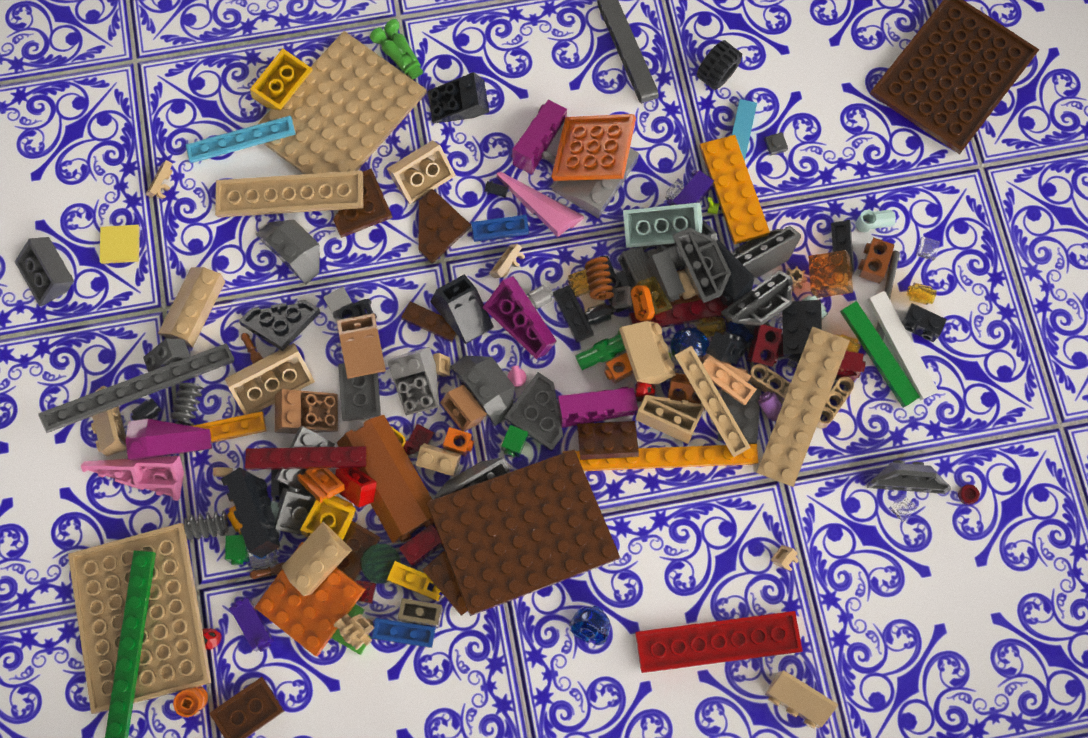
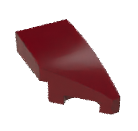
(418, 437)

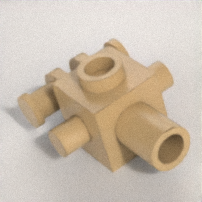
(355, 630)

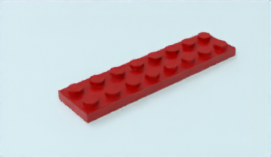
(718, 642)

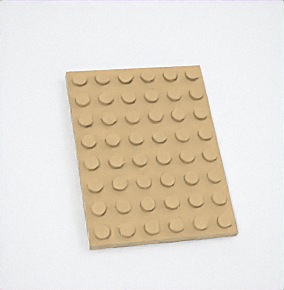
(344, 109)
(173, 636)

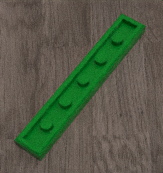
(879, 354)

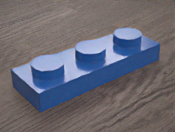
(500, 228)
(403, 633)

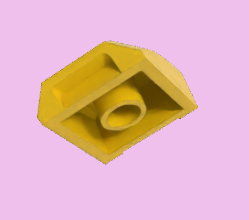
(334, 512)

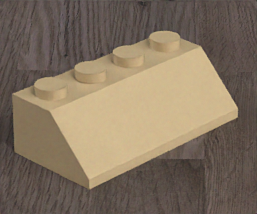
(192, 305)
(258, 383)

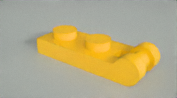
(412, 580)

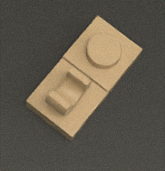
(163, 173)
(506, 260)

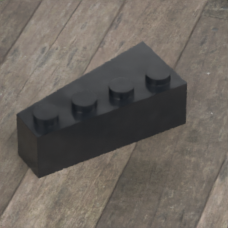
(253, 511)

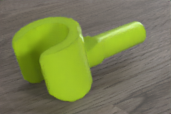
(713, 207)

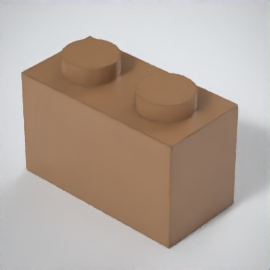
(463, 408)

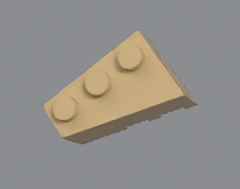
(670, 416)

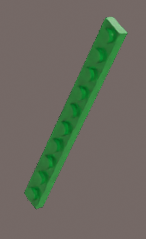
(130, 645)

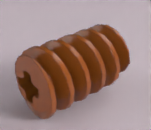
(597, 279)

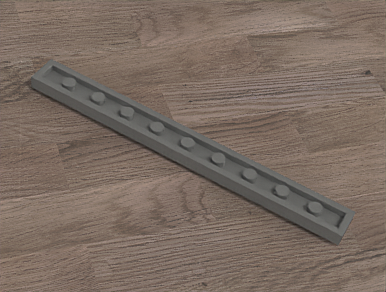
(135, 388)

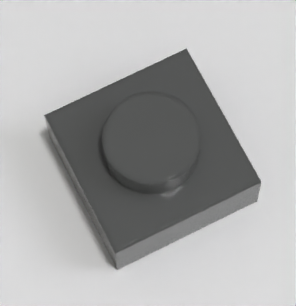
(776, 144)
(622, 297)

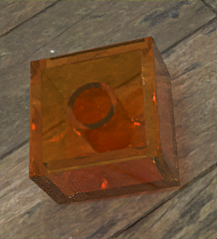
(830, 274)

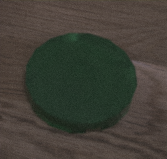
(378, 561)

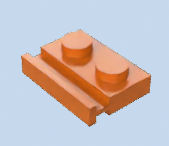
(321, 483)

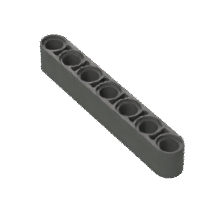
(628, 50)

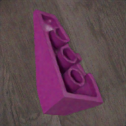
(158, 438)

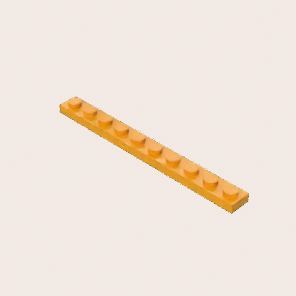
(674, 458)

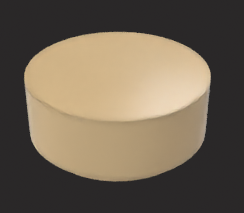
(222, 471)

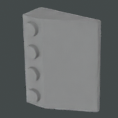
(594, 194)

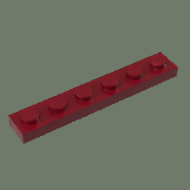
(685, 313)
(306, 457)

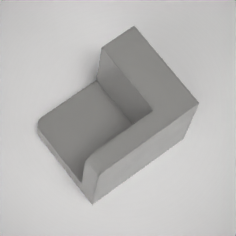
(336, 300)

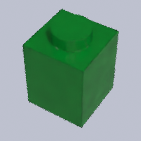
(514, 441)
(236, 550)

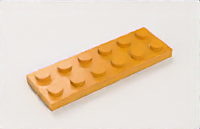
(734, 189)

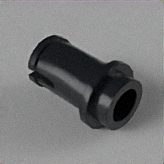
(496, 189)

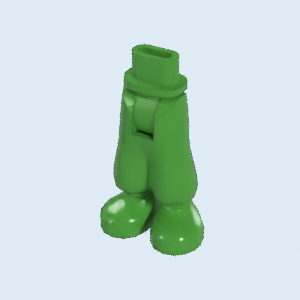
(397, 48)

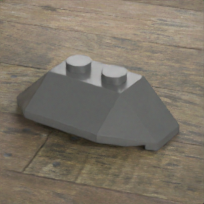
(293, 247)
(769, 251)
(702, 263)
(762, 301)
(487, 385)
(476, 474)
(910, 477)

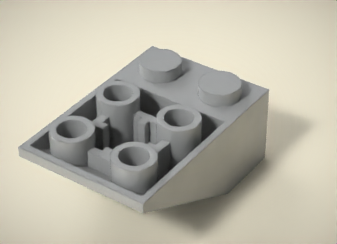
(415, 380)

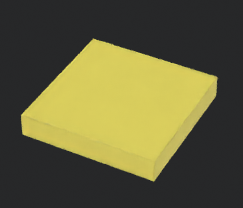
(119, 244)

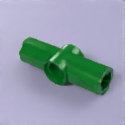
(600, 352)

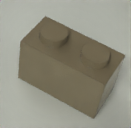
(420, 612)

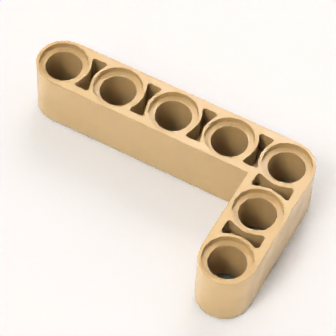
(829, 410)

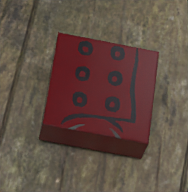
(368, 595)

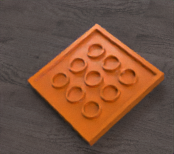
(594, 147)
(313, 616)

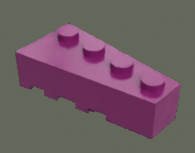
(538, 136)
(520, 318)
(597, 406)

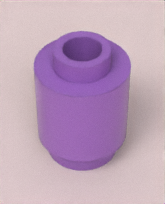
(770, 405)

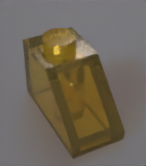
(659, 298)

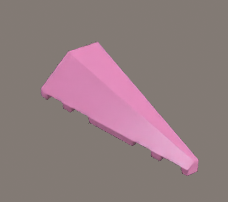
(550, 212)
(157, 474)

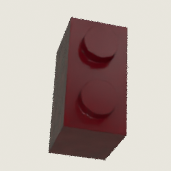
(421, 546)

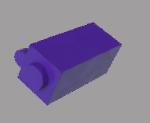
(694, 190)
(251, 625)

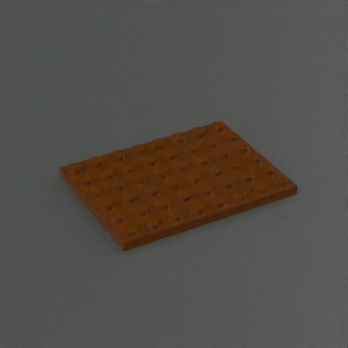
(954, 72)
(522, 532)

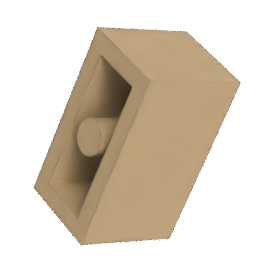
(438, 459)

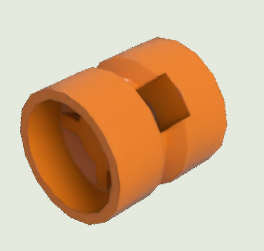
(190, 701)

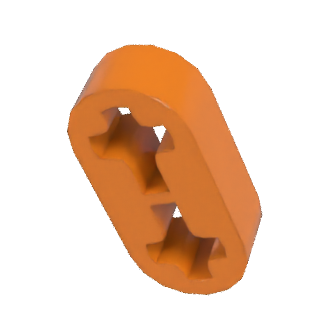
(642, 303)

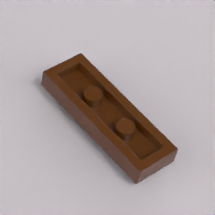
(428, 321)

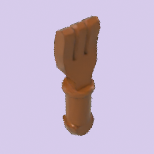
(255, 356)
(254, 574)

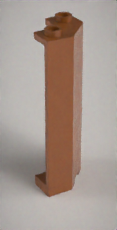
(399, 491)

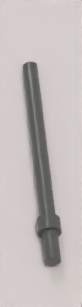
(889, 284)

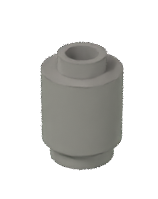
(540, 296)

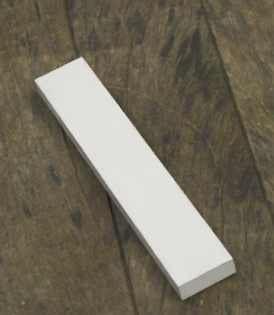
(902, 345)

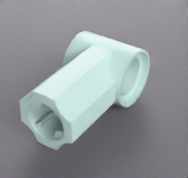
(876, 219)

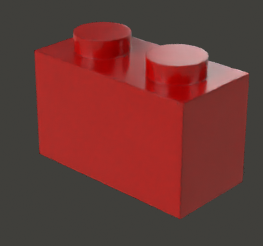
(358, 486)

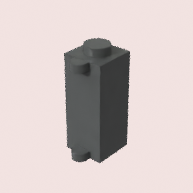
(663, 269)

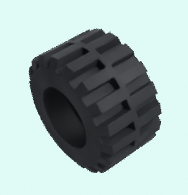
(719, 64)

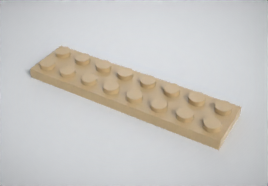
(289, 194)
(803, 406)

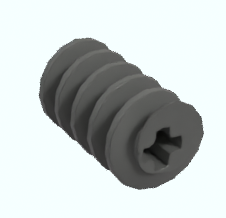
(185, 403)
(206, 526)

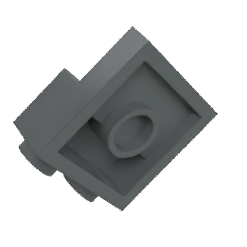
(293, 509)

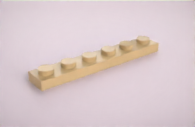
(712, 401)

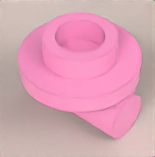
(517, 376)

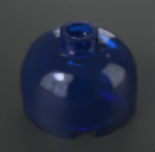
(689, 336)
(590, 624)

